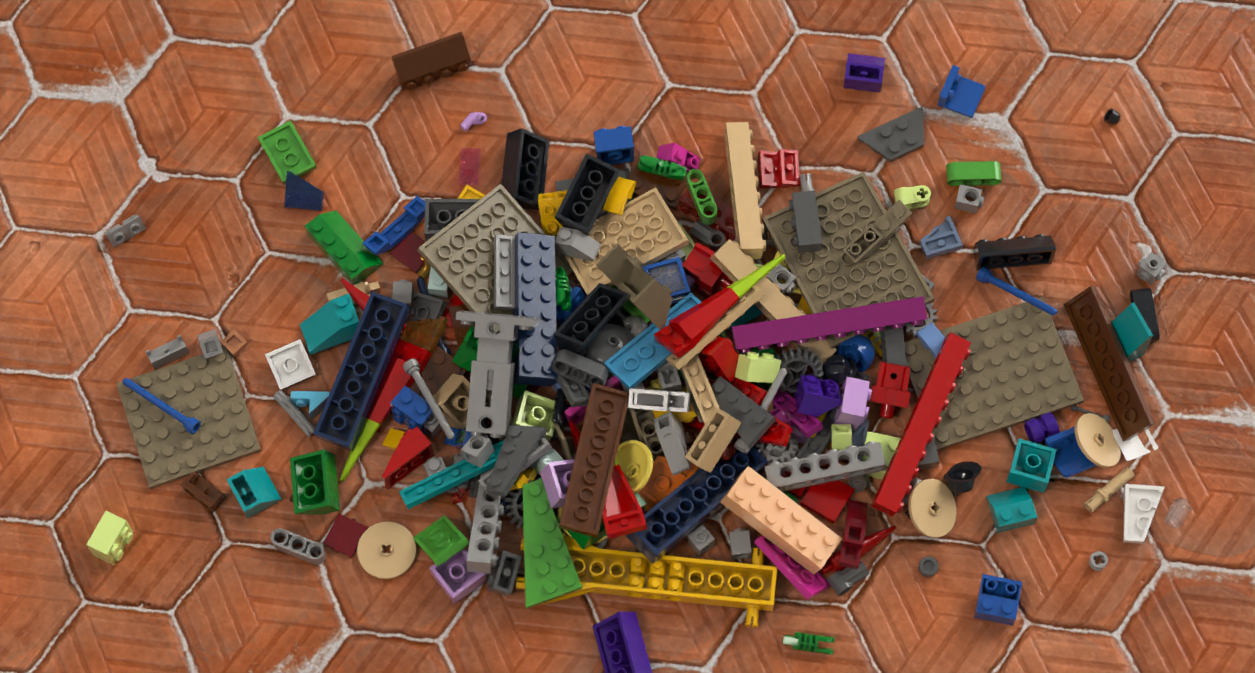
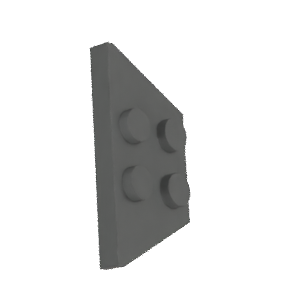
(897, 136)

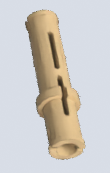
(1102, 495)

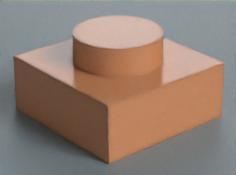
(234, 343)

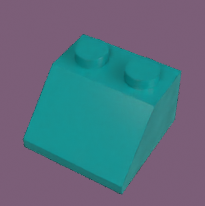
(1031, 465)
(1011, 509)

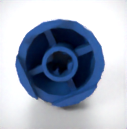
(859, 350)

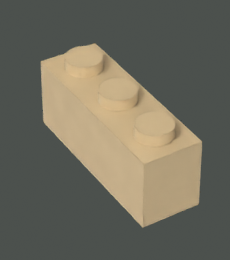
(713, 440)

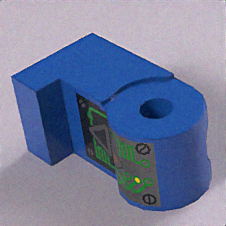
(460, 439)

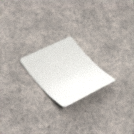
(1133, 448)

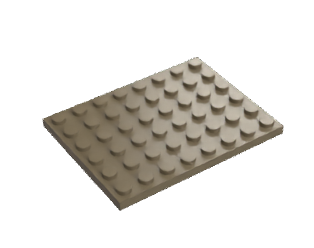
(829, 276)
(1008, 378)

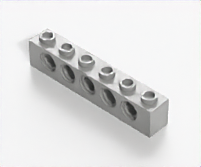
(835, 472)
(476, 559)

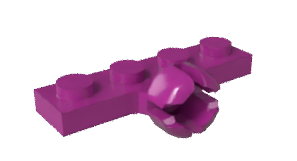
(786, 411)

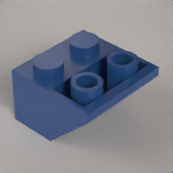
(998, 599)

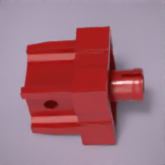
(705, 271)
(889, 390)

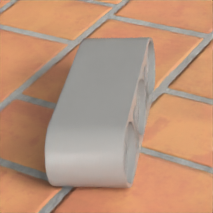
(304, 553)

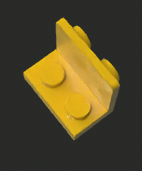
(548, 207)

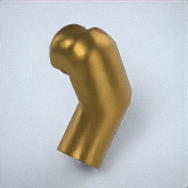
(425, 269)

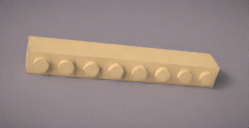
(743, 189)
(773, 302)

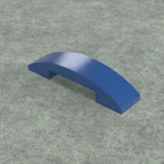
(398, 229)

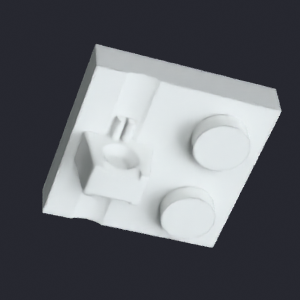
(290, 364)

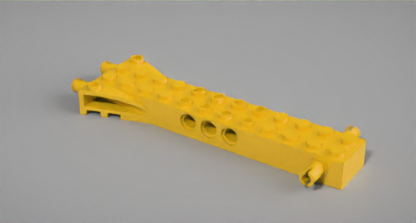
(672, 579)

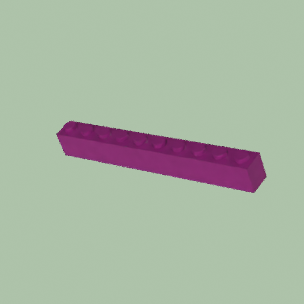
(829, 323)

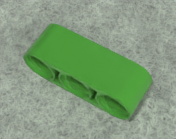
(973, 173)
(701, 188)

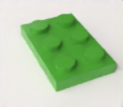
(287, 151)
(441, 540)

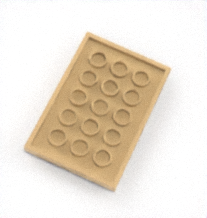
(643, 231)

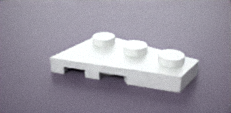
(1139, 509)

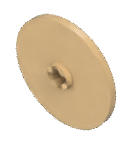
(1097, 440)
(927, 521)
(386, 535)

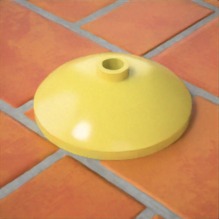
(635, 463)

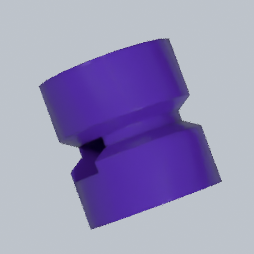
(1041, 428)

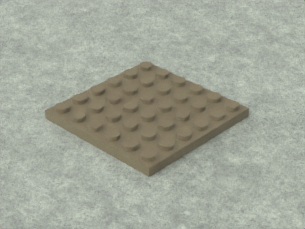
(465, 249)
(197, 390)

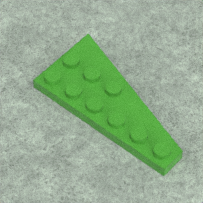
(546, 556)

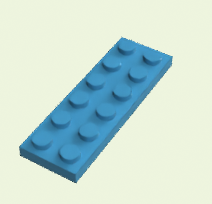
(644, 353)

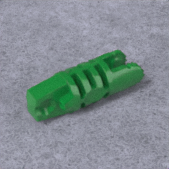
(660, 167)
(562, 289)
(808, 642)

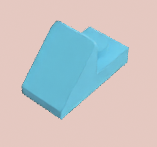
(313, 398)

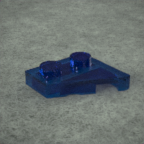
(302, 194)

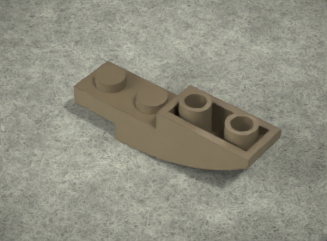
(878, 233)

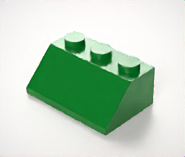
(315, 483)

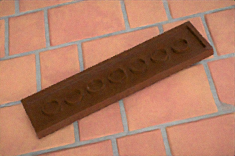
(1109, 363)
(594, 460)

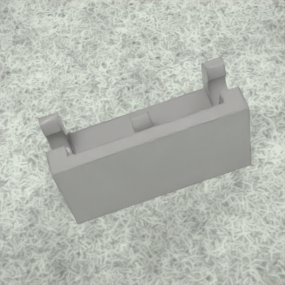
(167, 353)

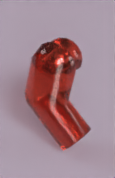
(730, 450)

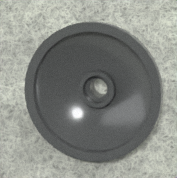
(601, 348)

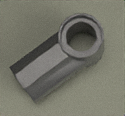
(707, 235)
(844, 580)

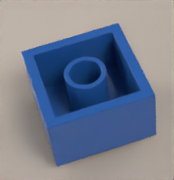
(614, 145)

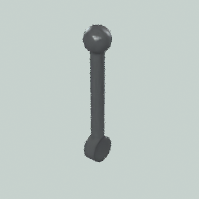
(1076, 408)

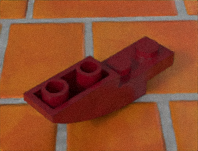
(853, 534)

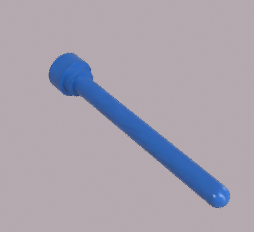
(985, 276)
(191, 424)

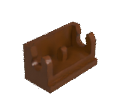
(203, 491)

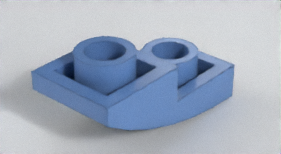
(931, 338)

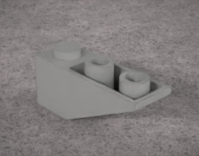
(673, 442)

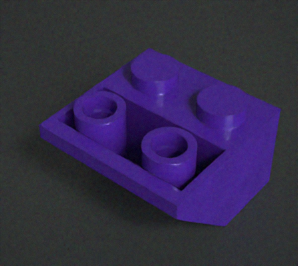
(864, 72)
(816, 395)

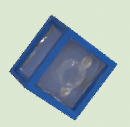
(672, 275)

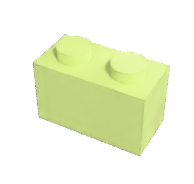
(757, 367)

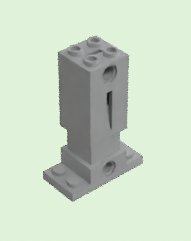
(492, 370)

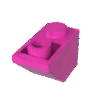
(677, 154)

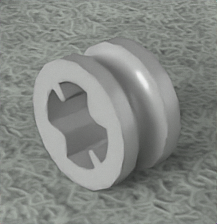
(1095, 555)

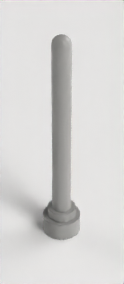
(412, 368)
(740, 444)

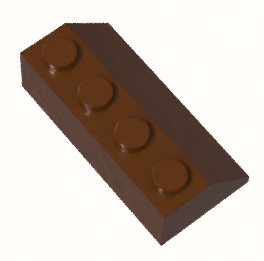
(431, 61)

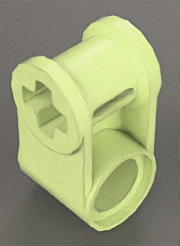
(911, 196)

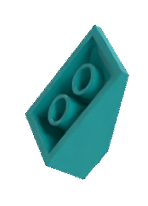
(330, 324)
(1132, 332)

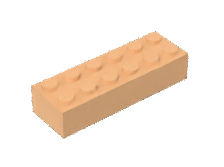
(781, 520)

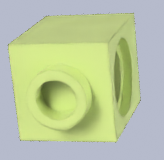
(841, 436)

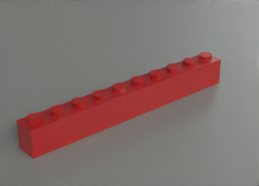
(921, 424)

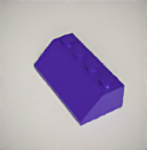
(622, 644)

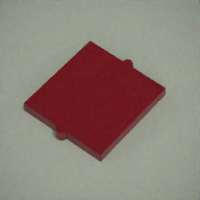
(407, 252)
(345, 535)

